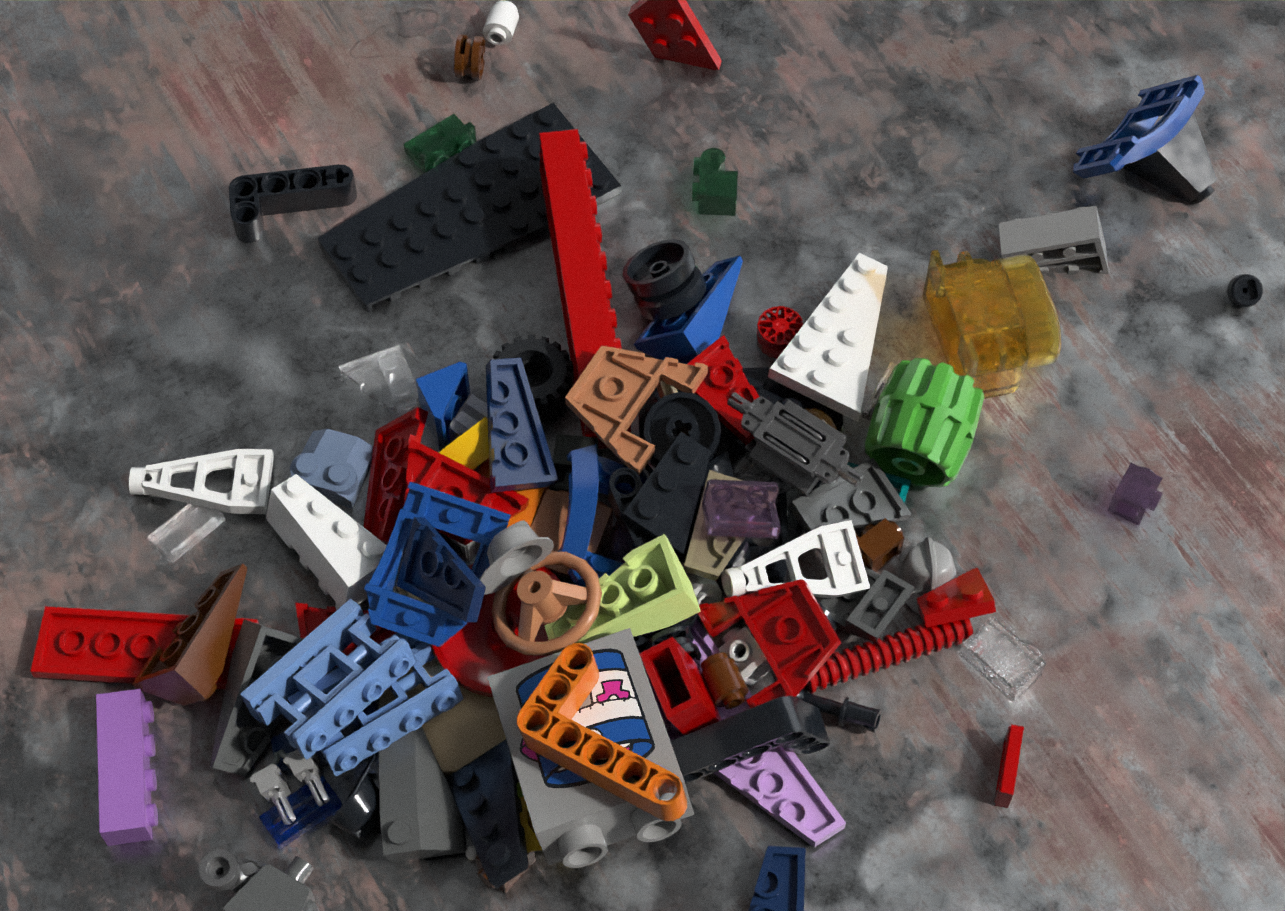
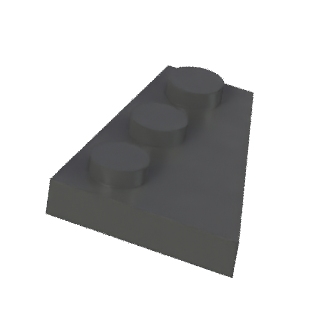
(841, 501)

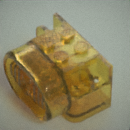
(992, 318)

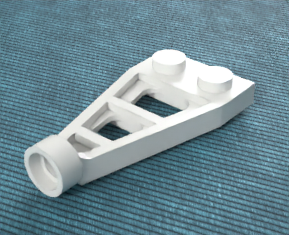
(249, 486)
(839, 554)

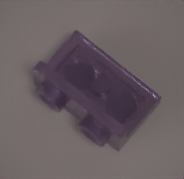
(741, 509)

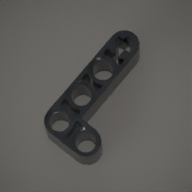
(287, 192)

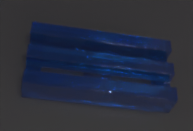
(305, 824)

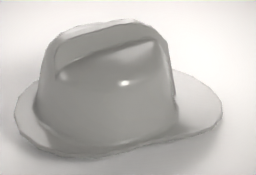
(512, 554)
(925, 568)

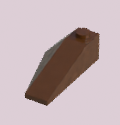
(198, 653)

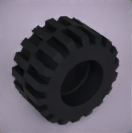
(546, 361)

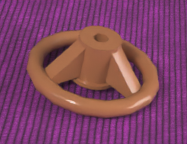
(545, 602)

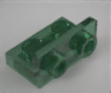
(440, 142)

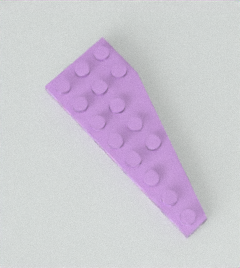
(772, 779)

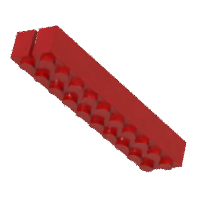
(577, 251)

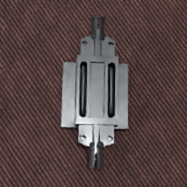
(795, 444)

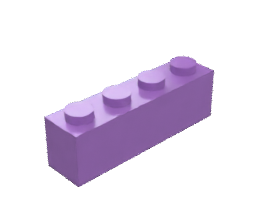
(125, 767)

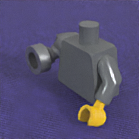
(258, 884)

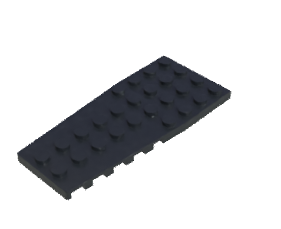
(454, 213)

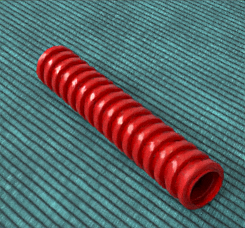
(888, 651)

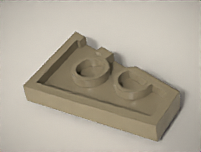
(706, 554)

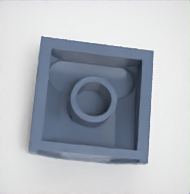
(334, 465)

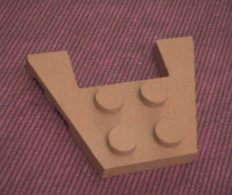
(615, 391)

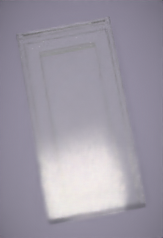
(185, 530)

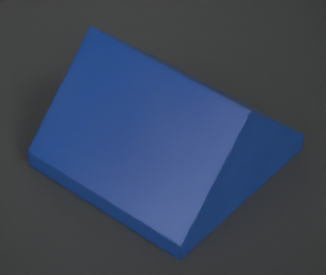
(442, 396)

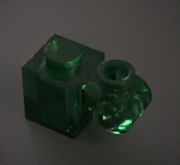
(716, 187)

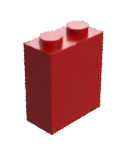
(679, 687)

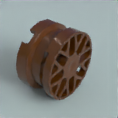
(469, 57)

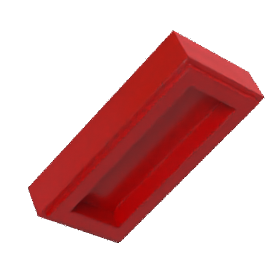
(1008, 766)

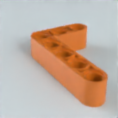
(589, 745)

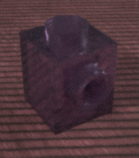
(1136, 494)

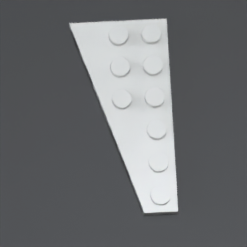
(835, 344)

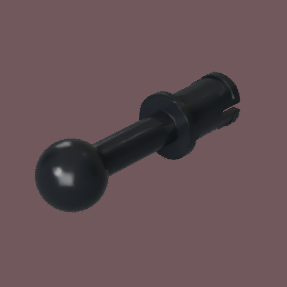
(848, 711)

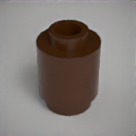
(724, 681)

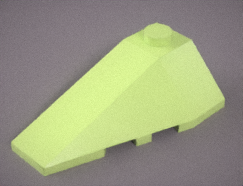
(640, 595)

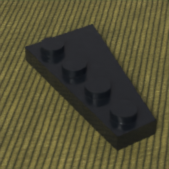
(491, 812)

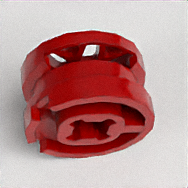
(777, 330)

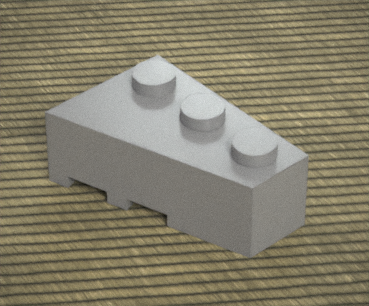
(1058, 240)

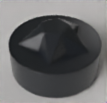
(1244, 290)

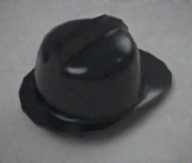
(361, 807)

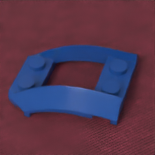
(1136, 135)
(588, 477)
(445, 513)

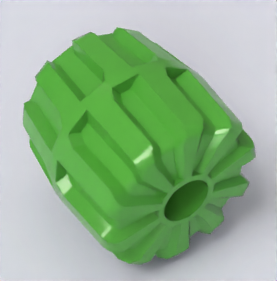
(924, 422)

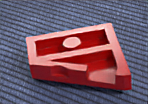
(956, 600)

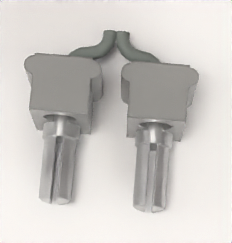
(273, 785)

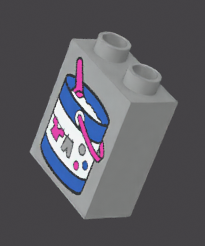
(568, 812)

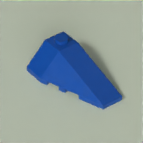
(700, 326)

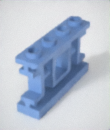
(313, 660)
(395, 718)

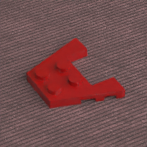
(787, 629)

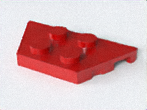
(674, 33)
(448, 476)

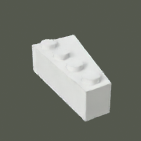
(326, 539)

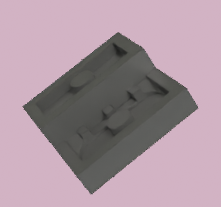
(870, 611)

